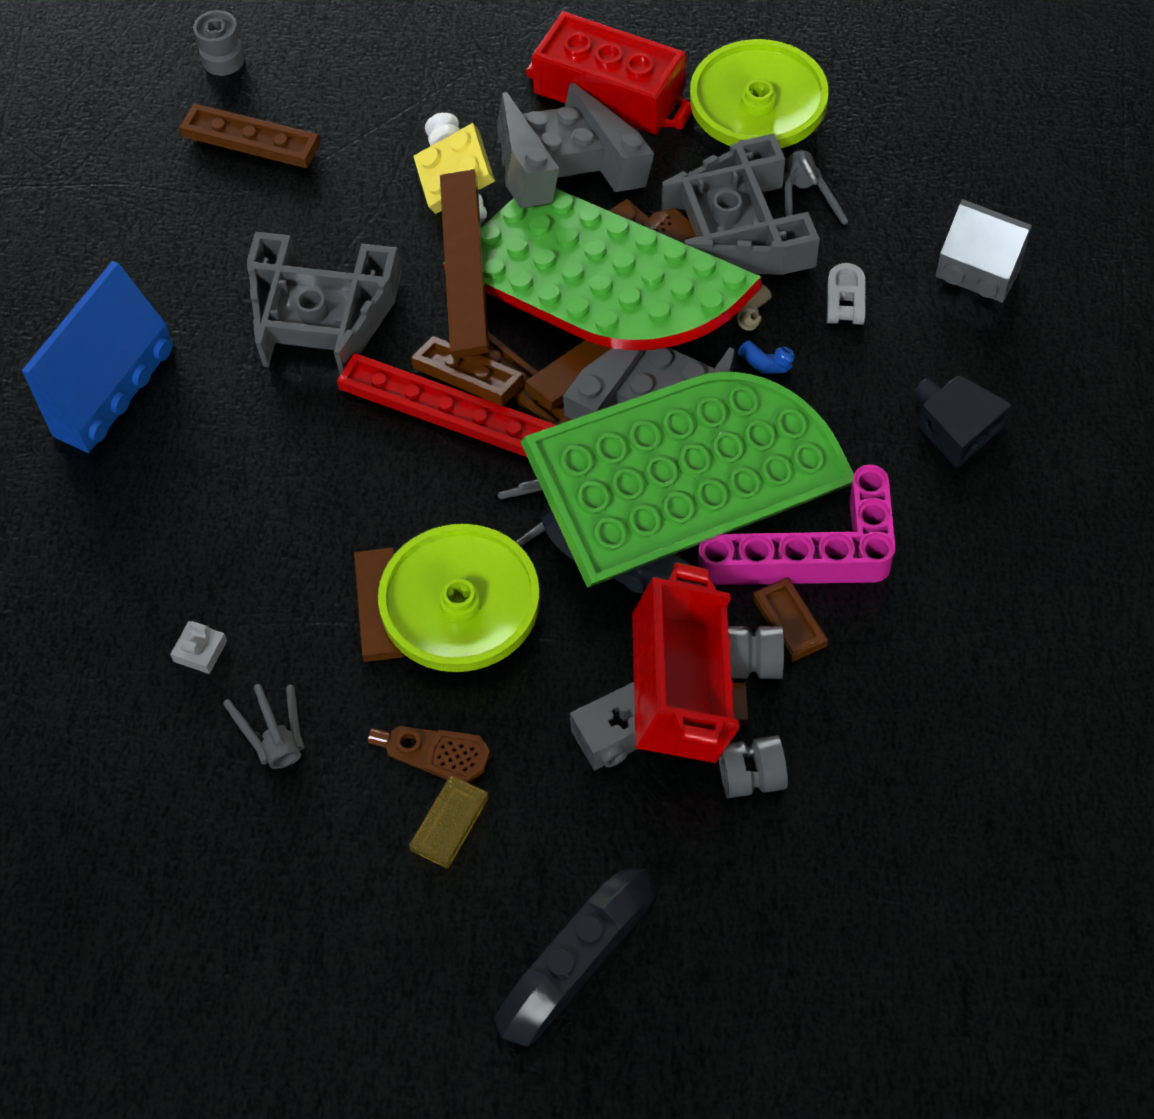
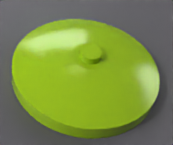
(759, 91)
(459, 597)

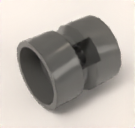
(219, 42)
(756, 652)
(767, 765)

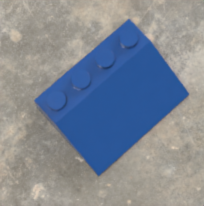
(97, 359)

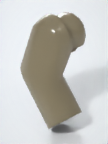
(748, 317)

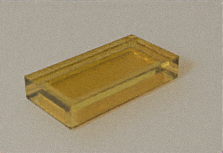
(449, 821)

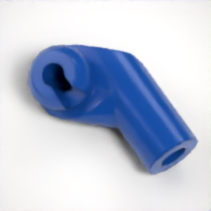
(767, 363)

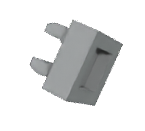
(198, 647)

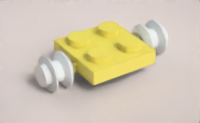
(451, 152)

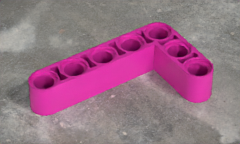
(813, 547)

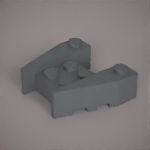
(567, 143)
(732, 214)
(318, 305)
(630, 374)

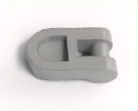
(846, 283)

